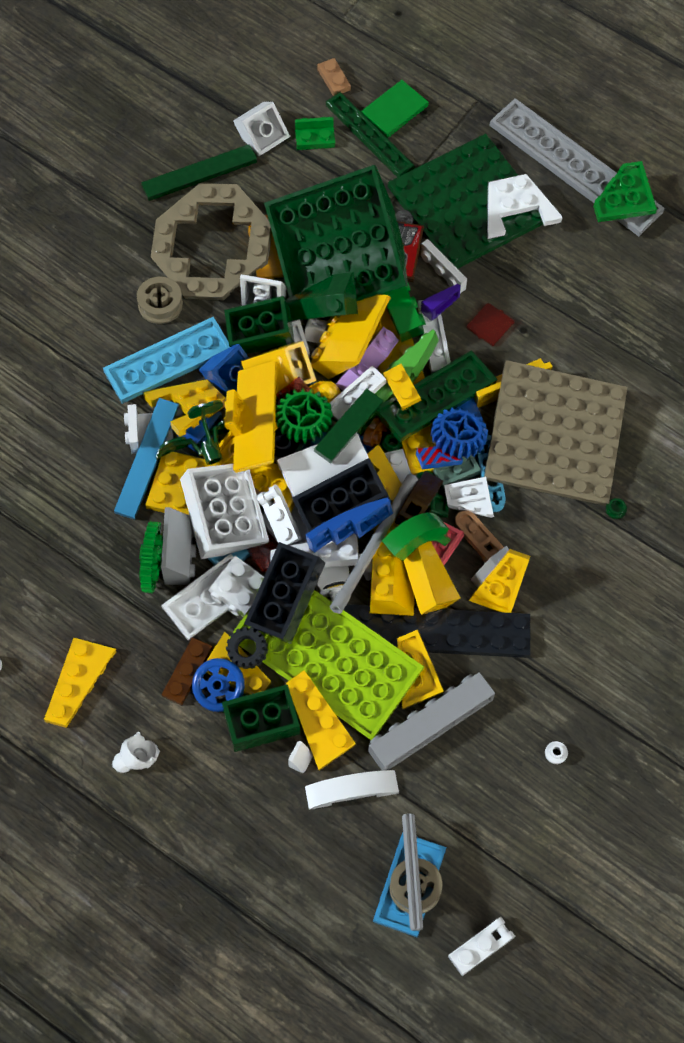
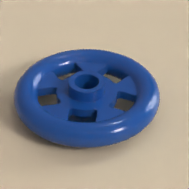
(199, 683)

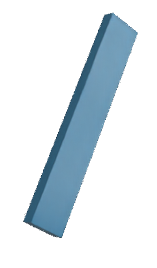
(145, 459)

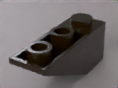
(420, 497)

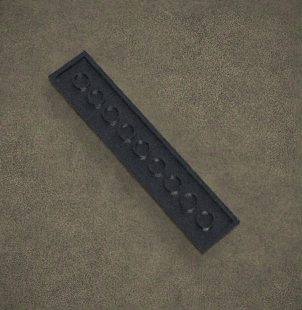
(454, 630)

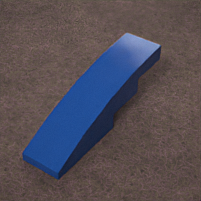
(354, 521)

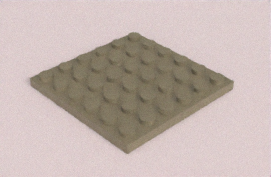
(556, 433)

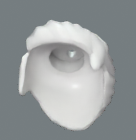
(132, 748)

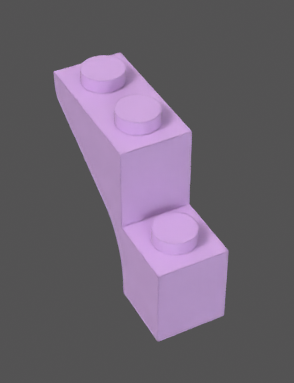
(374, 355)

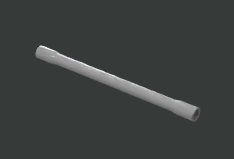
(344, 594)

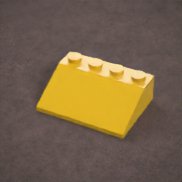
(348, 337)

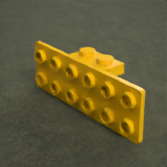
(252, 416)

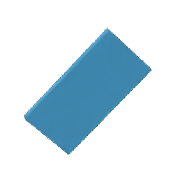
(387, 912)

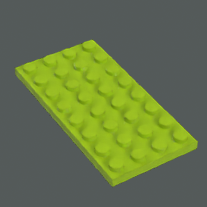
(347, 662)

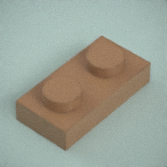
(333, 77)

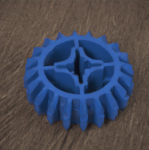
(446, 433)

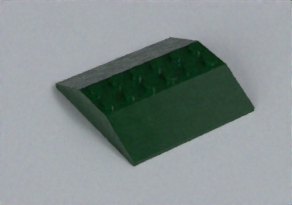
(339, 230)

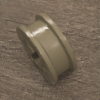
(148, 300)
(432, 879)

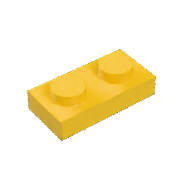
(402, 386)

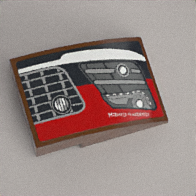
(411, 238)

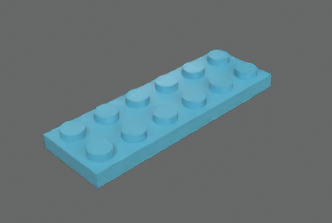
(166, 360)

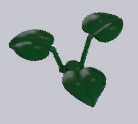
(210, 449)

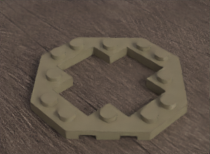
(186, 212)

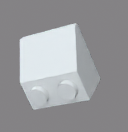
(262, 127)

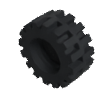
(237, 638)

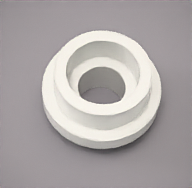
(556, 759)

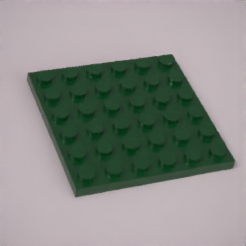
(452, 201)

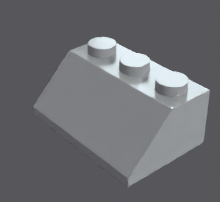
(177, 548)

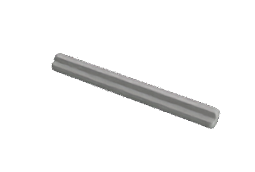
(412, 872)

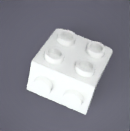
(137, 426)

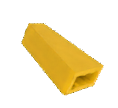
(430, 580)

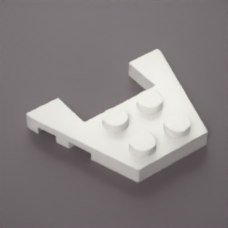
(513, 197)

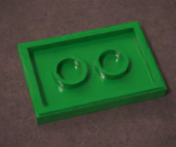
(395, 108)

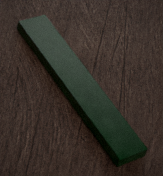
(370, 135)
(199, 172)

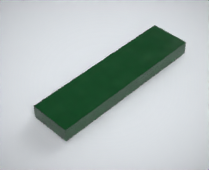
(348, 426)

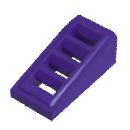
(436, 304)

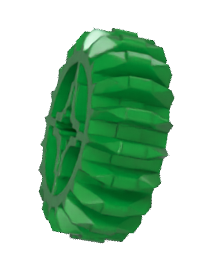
(295, 407)

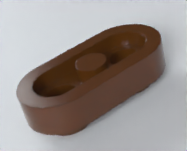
(374, 432)

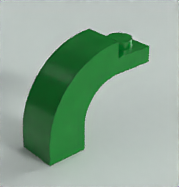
(414, 533)

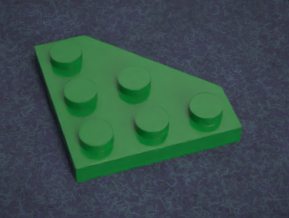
(626, 195)

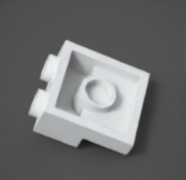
(236, 586)

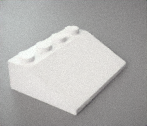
(223, 510)

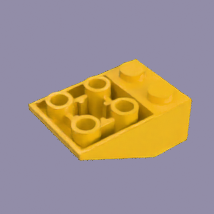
(291, 362)

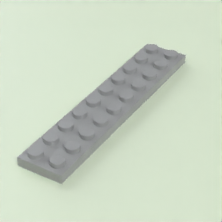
(562, 156)

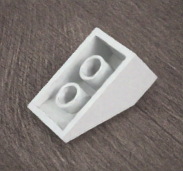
(260, 289)

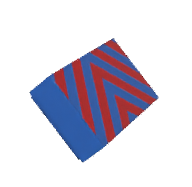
(434, 458)

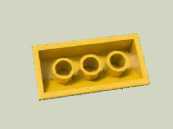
(390, 584)

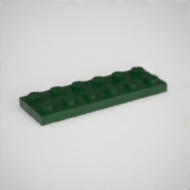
(439, 391)

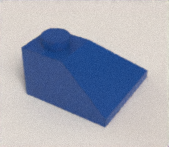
(223, 369)

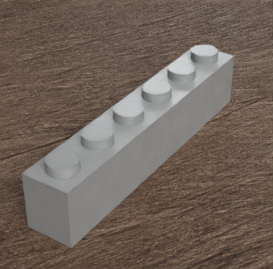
(430, 722)

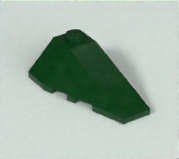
(325, 299)

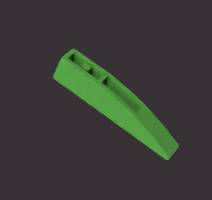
(413, 363)

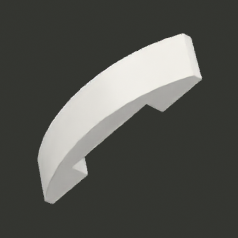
(351, 787)

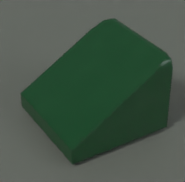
(439, 506)

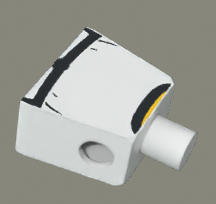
(332, 581)

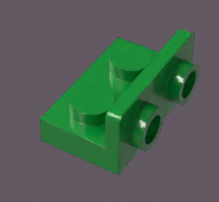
(314, 133)

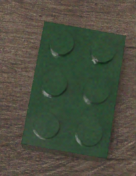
(260, 325)
(261, 718)

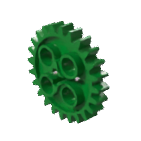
(151, 557)

